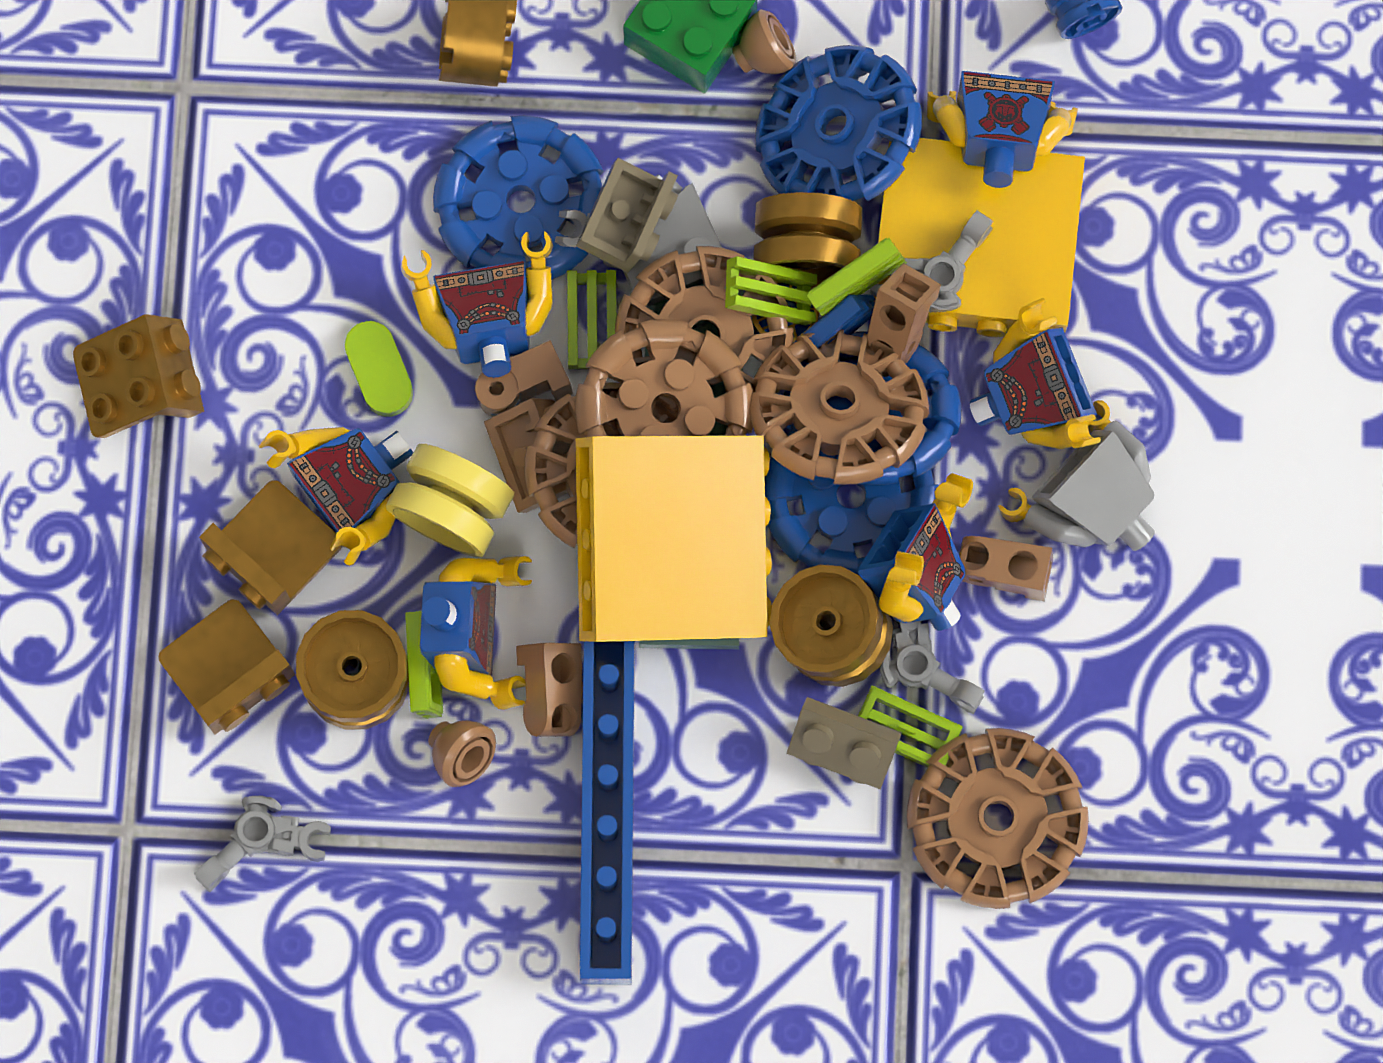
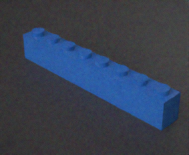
(607, 813)

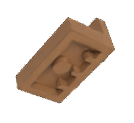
(510, 436)

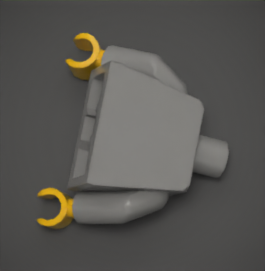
(1093, 492)

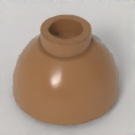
(764, 45)
(461, 751)

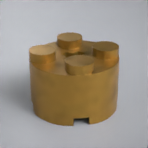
(475, 43)

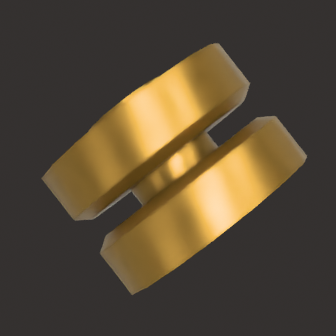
(808, 232)
(346, 640)
(812, 640)

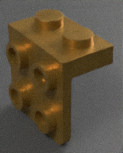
(137, 374)
(271, 547)
(226, 666)

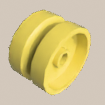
(450, 500)

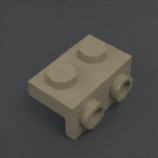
(626, 215)
(843, 743)

